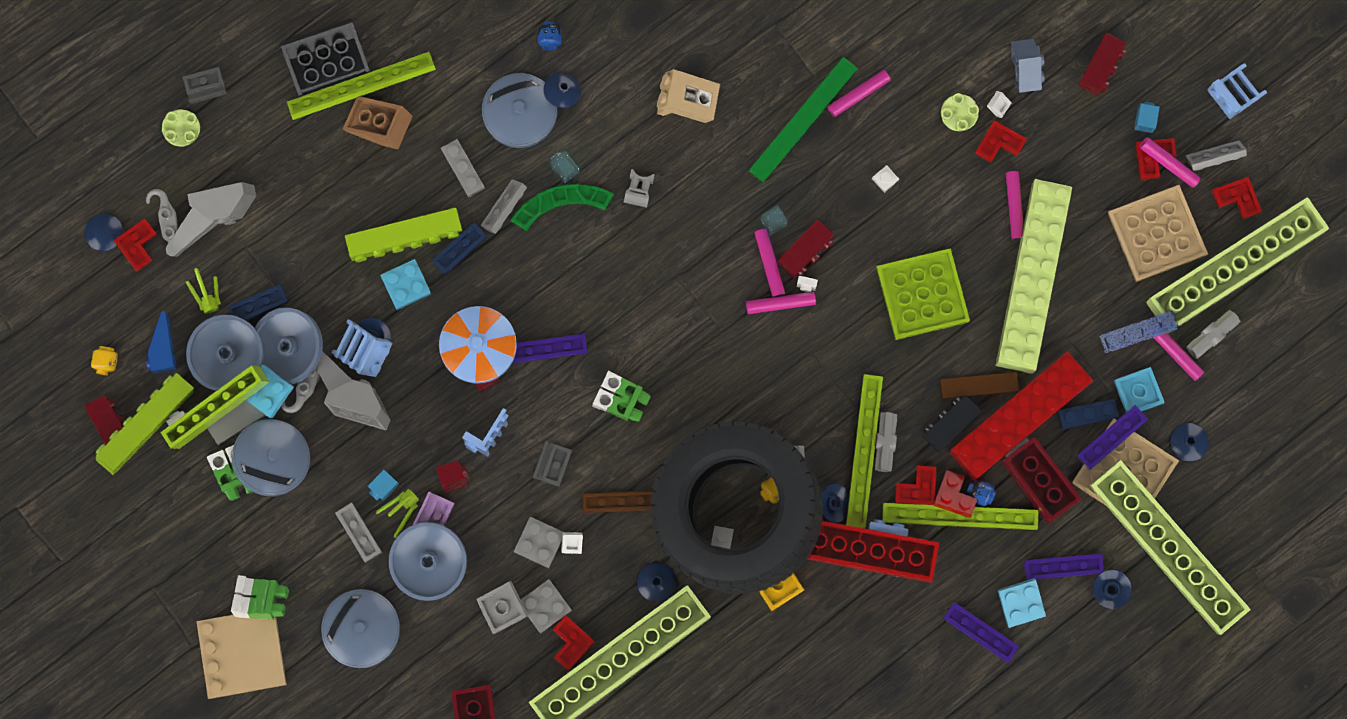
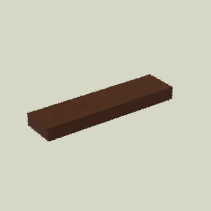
(979, 385)
(617, 501)

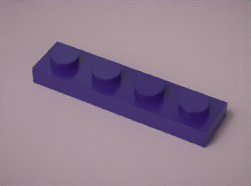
(550, 348)
(1112, 437)
(1063, 566)
(980, 632)

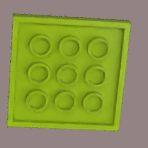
(923, 294)

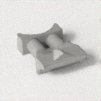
(638, 196)

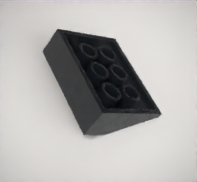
(325, 57)

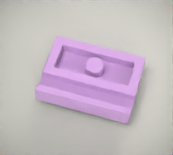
(434, 510)

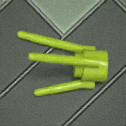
(208, 303)
(406, 500)

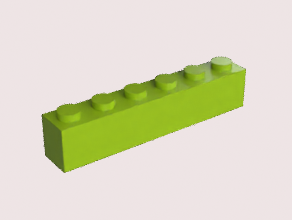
(403, 234)
(215, 407)
(144, 423)

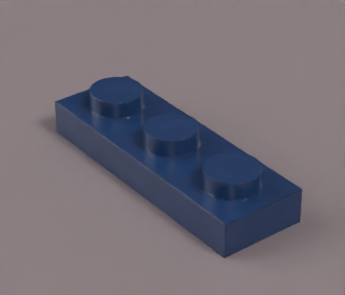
(459, 249)
(259, 303)
(1088, 414)

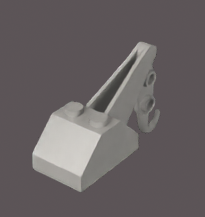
(208, 209)
(345, 397)

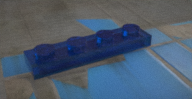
(1139, 331)

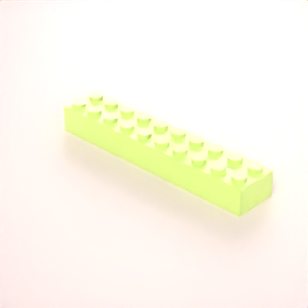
(1240, 263)
(1033, 276)
(1169, 547)
(622, 657)

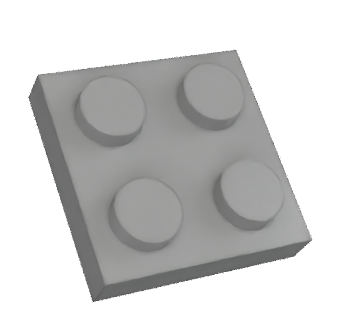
(539, 542)
(545, 606)
(502, 607)

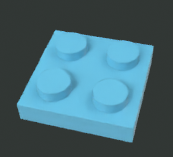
(405, 284)
(1139, 390)
(272, 395)
(1021, 602)

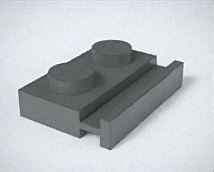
(204, 85)
(552, 464)

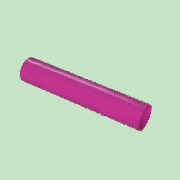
(859, 93)
(1169, 162)
(1015, 204)
(769, 263)
(780, 302)
(1179, 356)

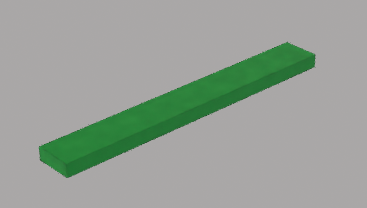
(803, 120)

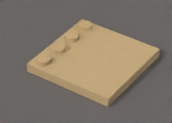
(1157, 233)
(1141, 457)
(240, 655)

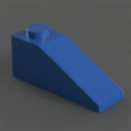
(161, 349)

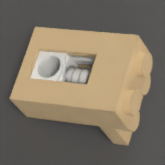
(674, 92)

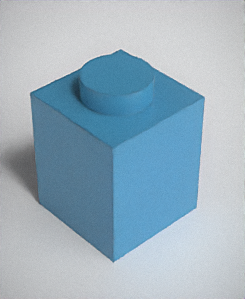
(1146, 117)
(382, 486)

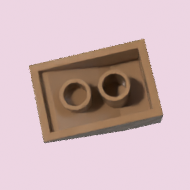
(378, 122)

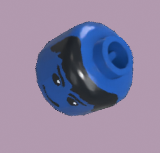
(549, 36)
(982, 491)

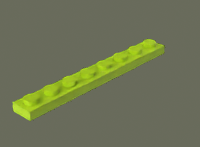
(361, 85)
(864, 451)
(981, 517)

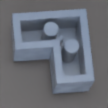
(1027, 65)

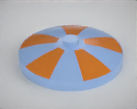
(477, 344)

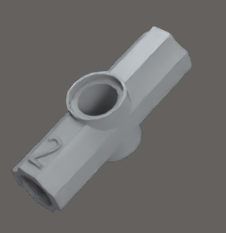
(1213, 334)
(885, 442)

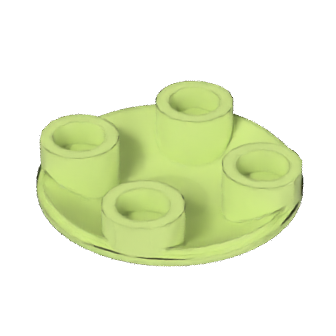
(959, 112)
(180, 127)

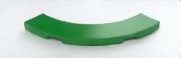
(560, 196)

